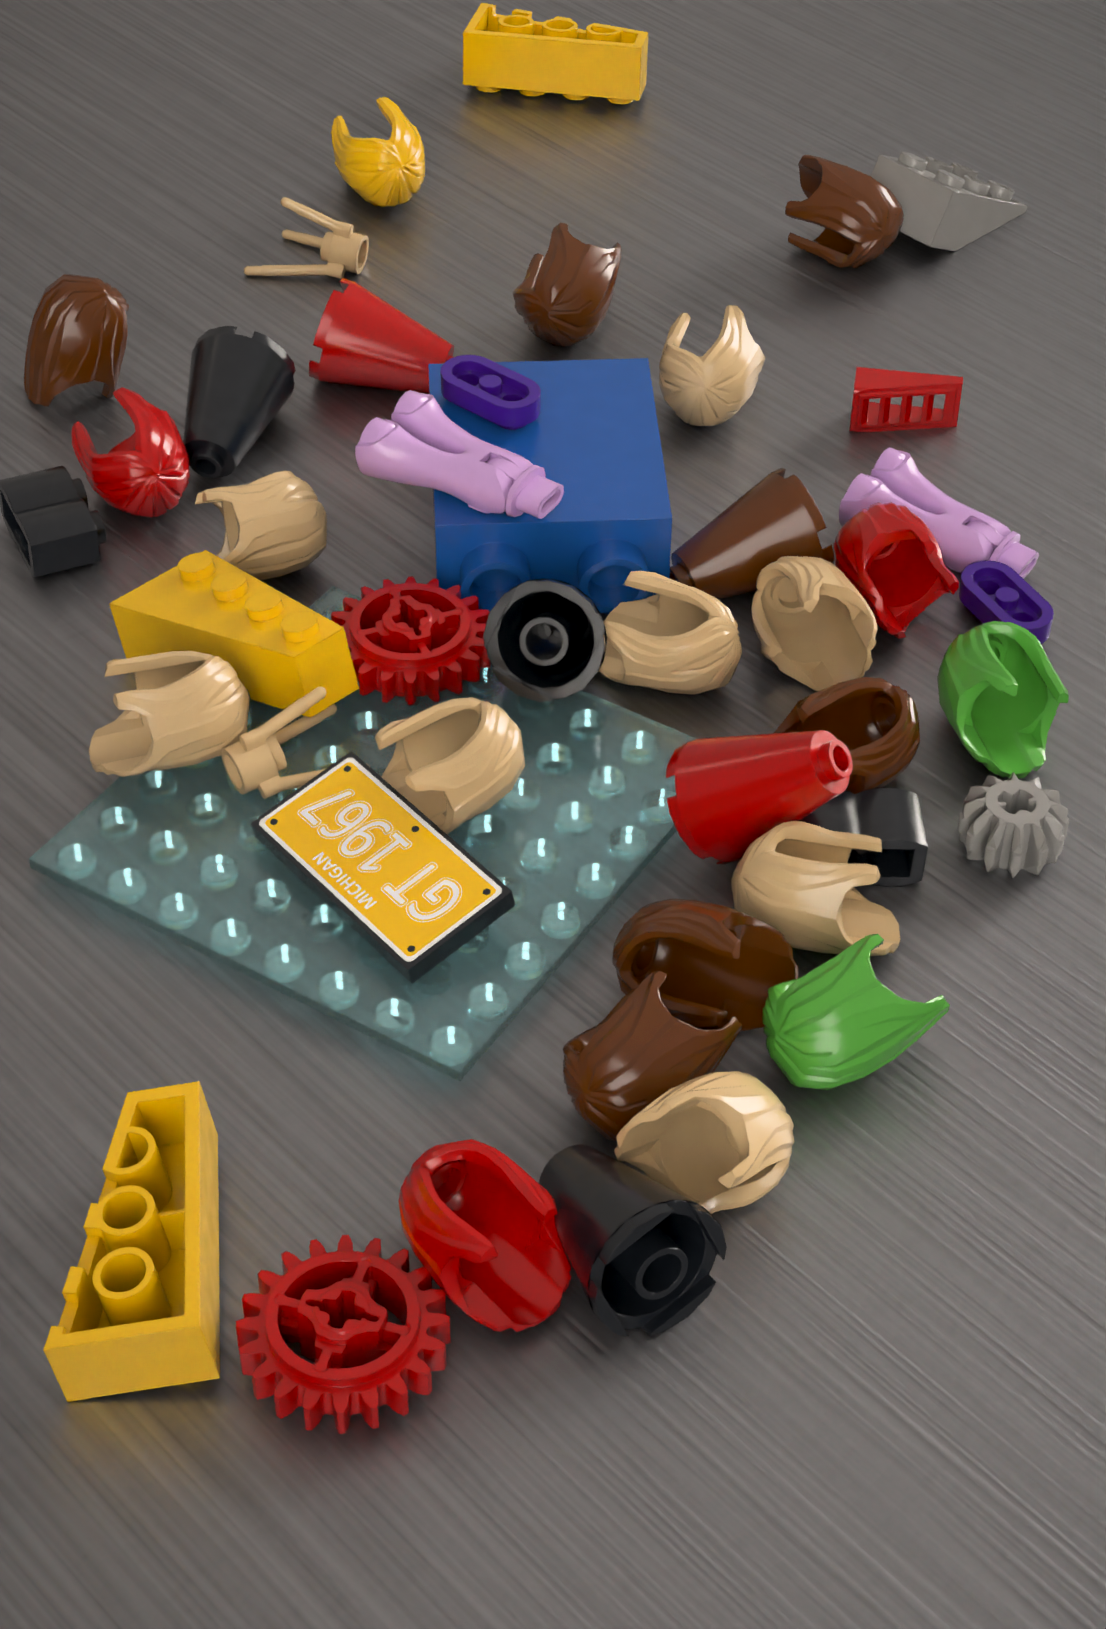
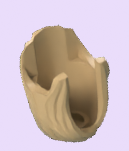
(714, 385)
(270, 524)
(813, 622)
(672, 639)
(177, 716)
(454, 759)
(807, 890)
(712, 1140)

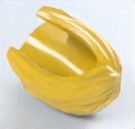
(377, 168)

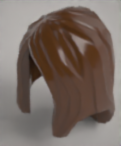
(853, 208)
(570, 291)
(75, 338)
(871, 719)
(712, 957)
(638, 1057)

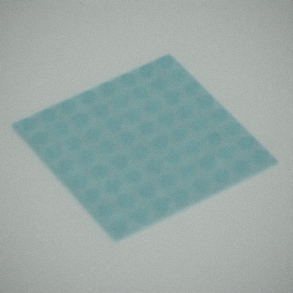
(564, 840)

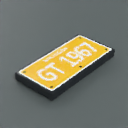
(383, 866)

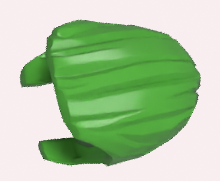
(1000, 696)
(842, 1021)

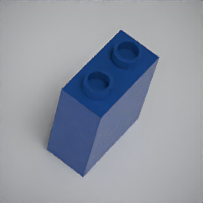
(615, 510)

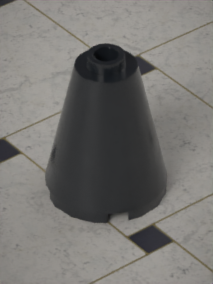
(232, 397)
(545, 640)
(631, 1240)

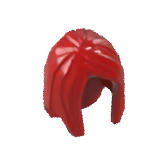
(143, 471)
(892, 564)
(485, 1234)

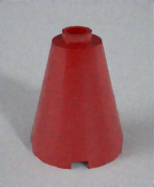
(374, 343)
(750, 783)

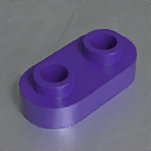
(491, 391)
(1000, 594)

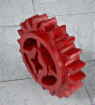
(414, 639)
(336, 1319)

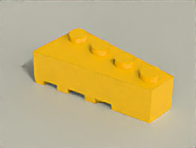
(553, 57)
(263, 634)
(148, 1275)

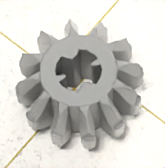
(1013, 824)

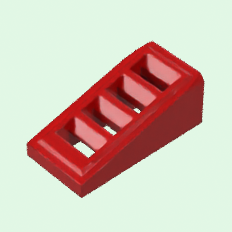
(886, 384)

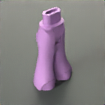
(433, 452)
(960, 531)

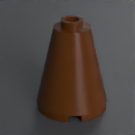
(757, 529)

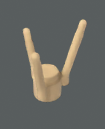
(341, 248)
(258, 754)

